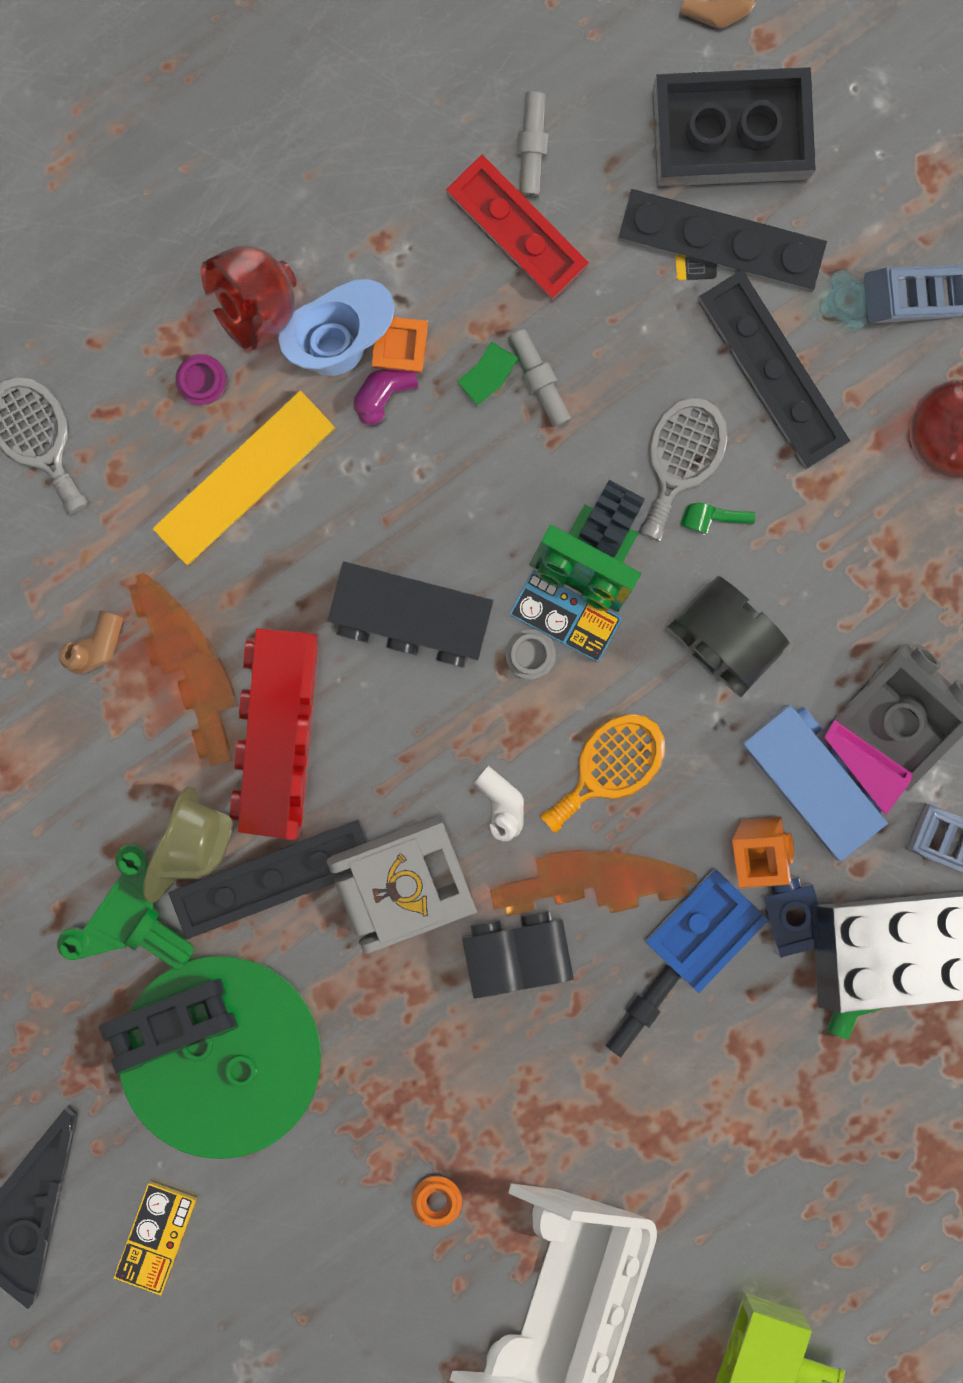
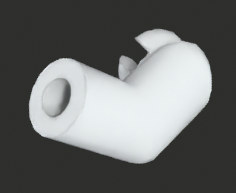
(507, 805)

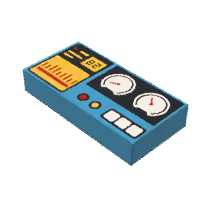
(565, 617)

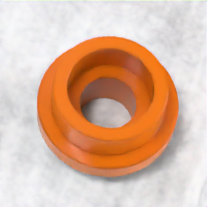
(436, 1217)

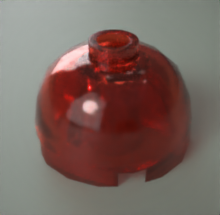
(253, 294)
(938, 430)

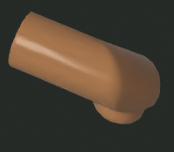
(717, 12)
(94, 650)

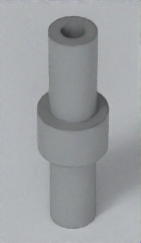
(532, 143)
(539, 378)

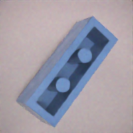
(814, 781)

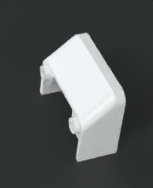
(581, 1295)

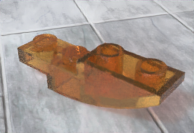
(183, 645)
(614, 875)

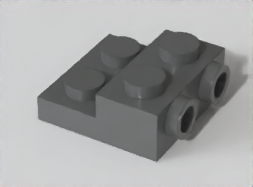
(908, 711)

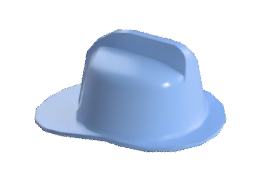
(338, 327)

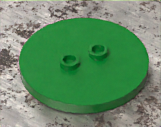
(236, 1087)

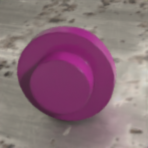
(201, 379)

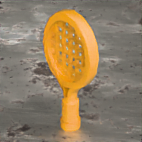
(571, 802)

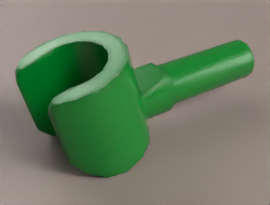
(699, 517)

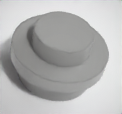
(530, 654)

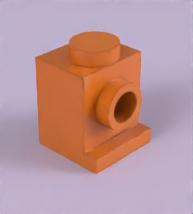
(762, 852)

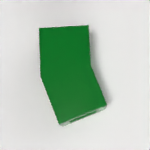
(488, 374)

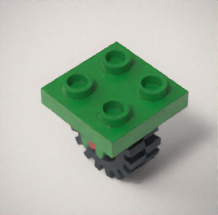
(594, 550)

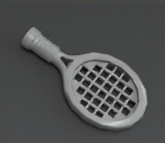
(62, 482)
(661, 506)

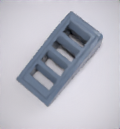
(888, 293)
(925, 831)

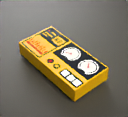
(155, 1238)

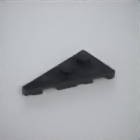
(29, 1208)

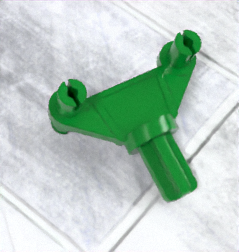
(126, 919)

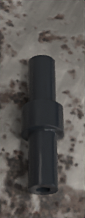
(643, 1011)

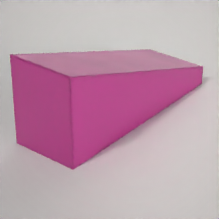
(874, 770)

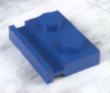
(706, 930)

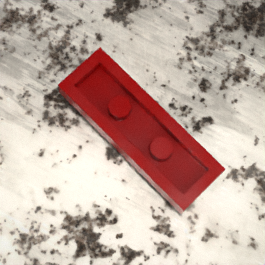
(517, 227)

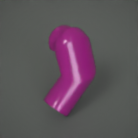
(377, 390)

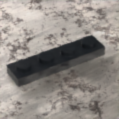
(722, 240)
(773, 369)
(262, 881)

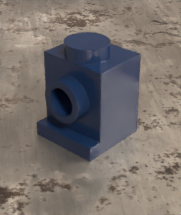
(790, 938)

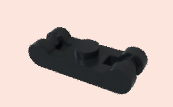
(168, 1026)

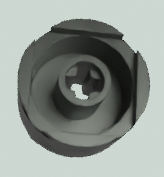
(729, 635)

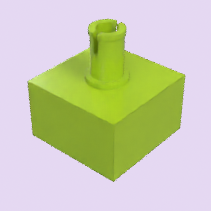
(771, 1347)

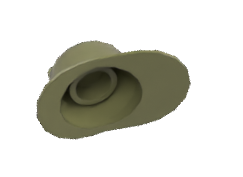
(189, 847)

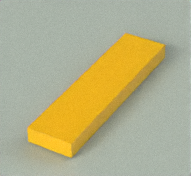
(244, 478)

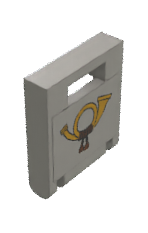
(393, 888)

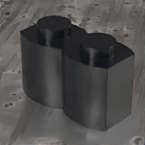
(517, 956)

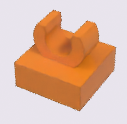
(402, 346)

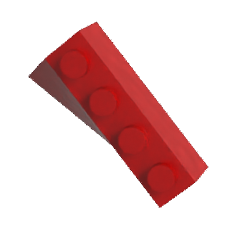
(277, 733)

